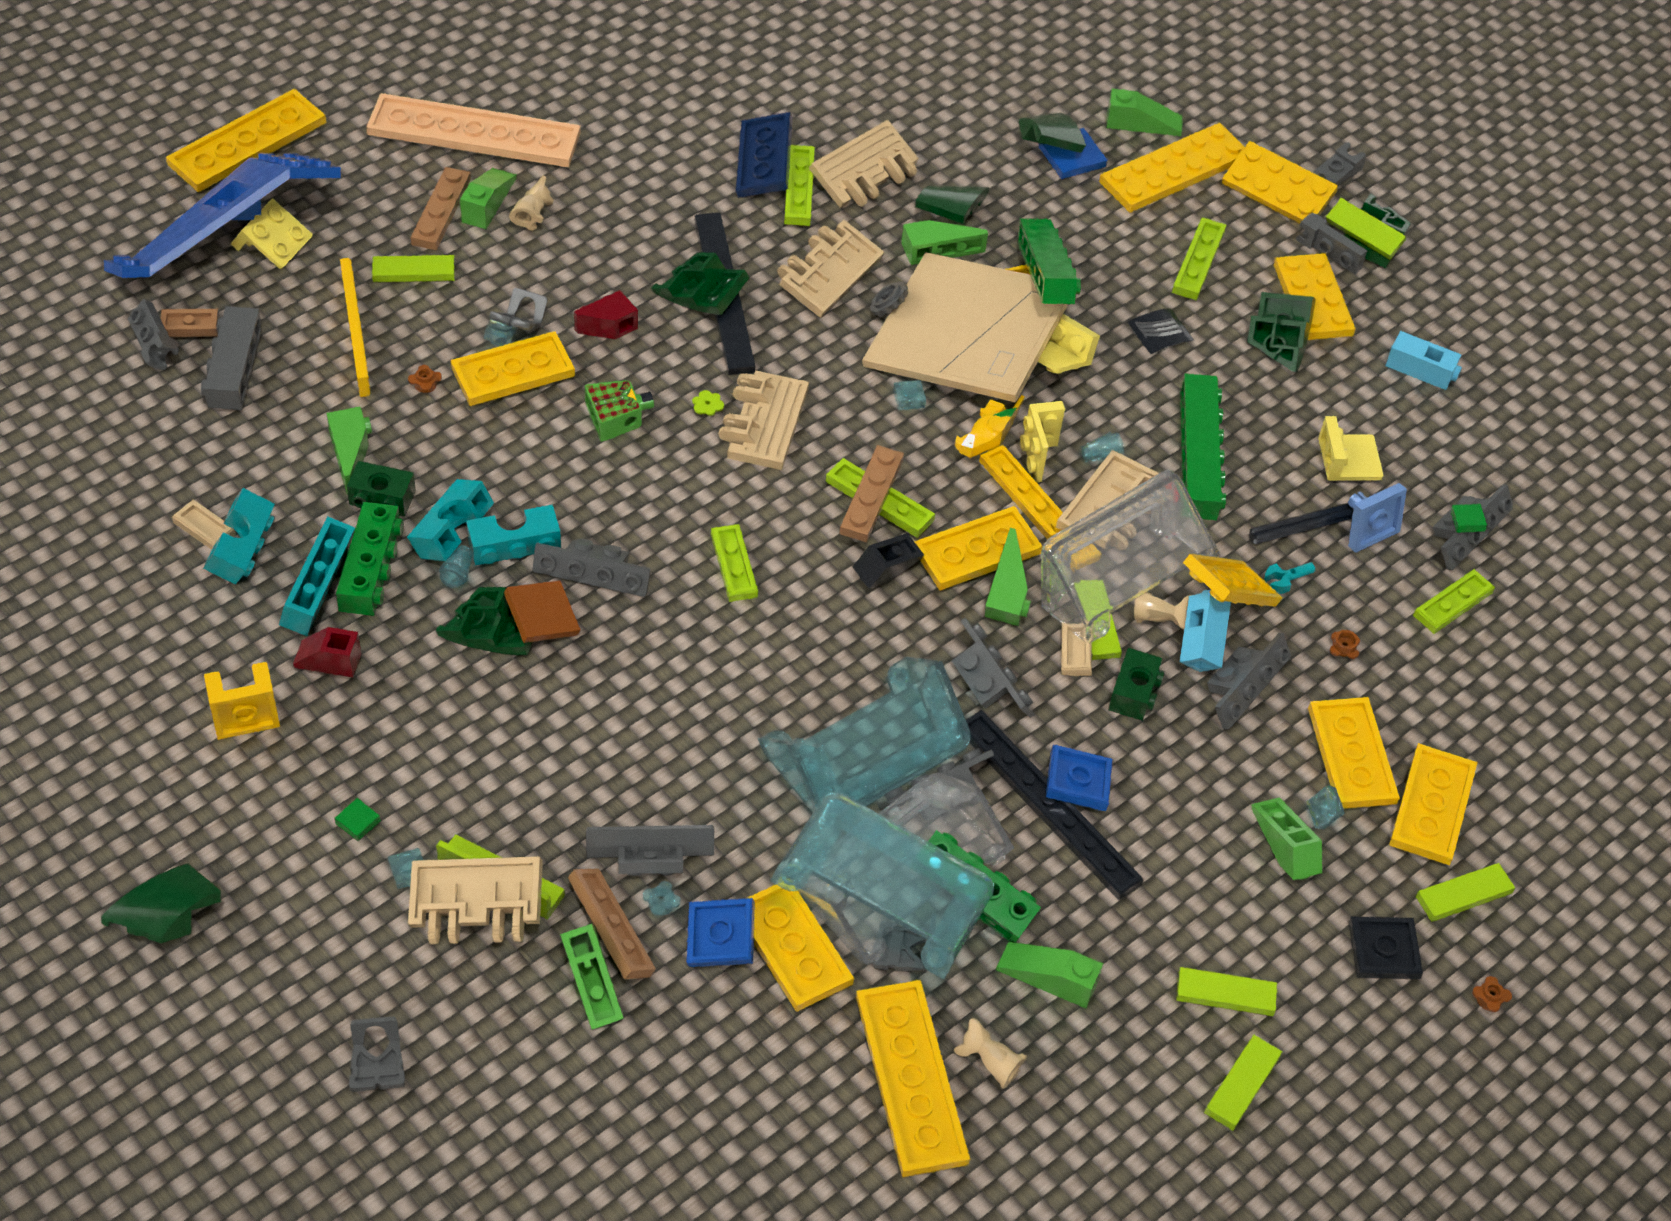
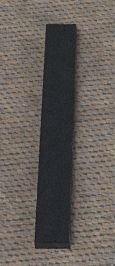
(732, 322)
(1060, 816)

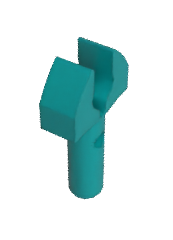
(1285, 576)

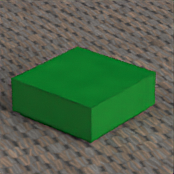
(1468, 518)
(357, 819)

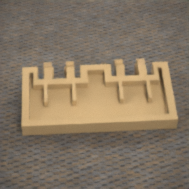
(863, 165)
(830, 268)
(767, 418)
(1111, 480)
(473, 888)

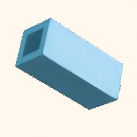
(1424, 360)
(1205, 632)

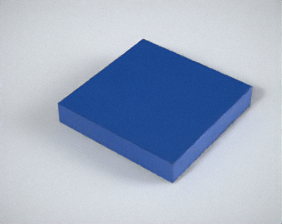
(1072, 163)
(1079, 778)
(721, 932)

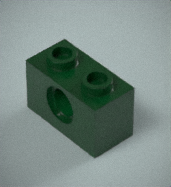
(381, 486)
(1135, 684)

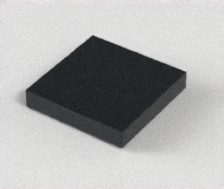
(1385, 947)

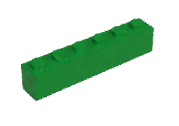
(1048, 261)
(1202, 443)

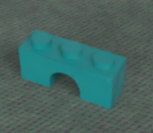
(249, 518)
(436, 534)
(494, 544)

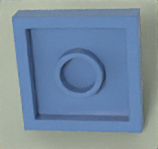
(1376, 516)

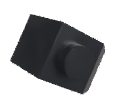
(887, 560)

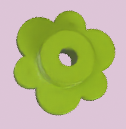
(707, 403)

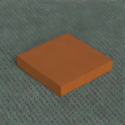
(542, 611)

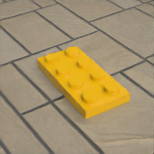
(1278, 183)
(1314, 277)
(512, 368)
(974, 547)
(1231, 580)
(1353, 752)
(1433, 804)
(797, 948)

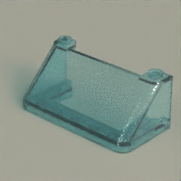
(879, 743)
(891, 874)

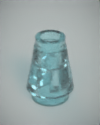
(1102, 446)
(456, 568)

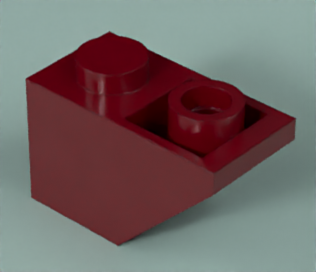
(607, 317)
(330, 652)

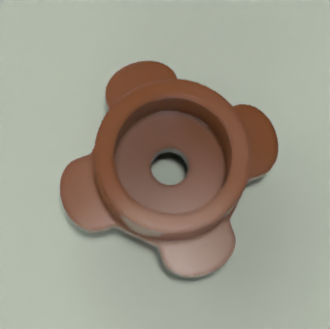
(425, 379)
(1346, 638)
(1488, 1001)

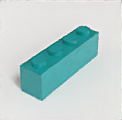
(316, 576)

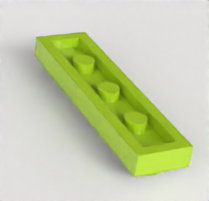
(800, 186)
(1199, 258)
(897, 507)

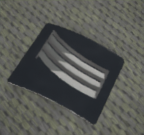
(1159, 330)

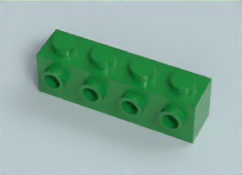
(369, 559)
(1008, 909)

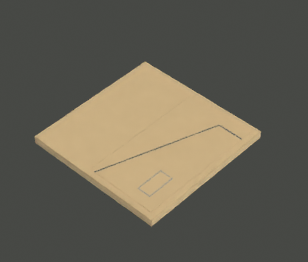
(966, 328)

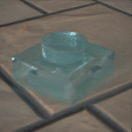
(499, 333)
(909, 395)
(1325, 807)
(402, 865)

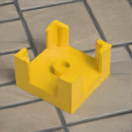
(242, 708)

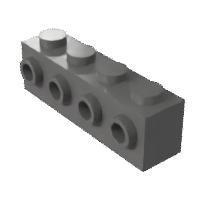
(232, 358)

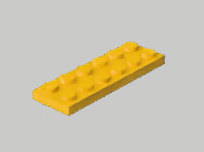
(256, 132)
(1172, 167)
(912, 1079)

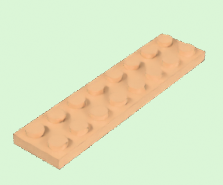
(474, 130)

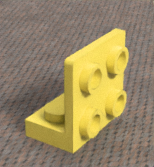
(274, 234)
(1069, 347)
(1041, 431)
(1348, 455)

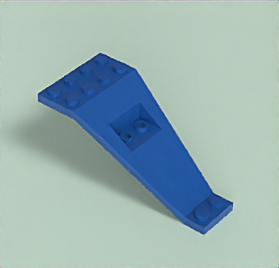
(232, 199)

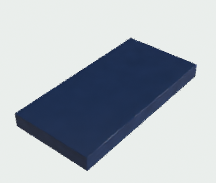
(764, 154)

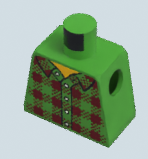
(615, 407)

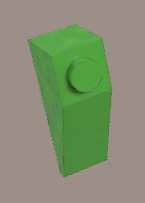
(1139, 113)
(485, 197)
(941, 239)
(349, 438)
(1009, 589)
(1290, 839)
(1052, 970)
(592, 976)

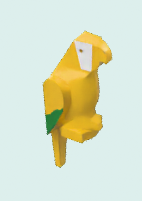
(989, 429)

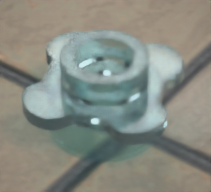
(665, 906)

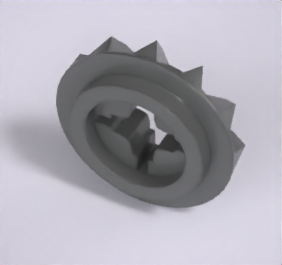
(889, 298)

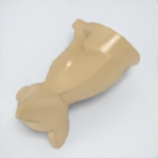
(528, 208)
(1157, 610)
(995, 1055)

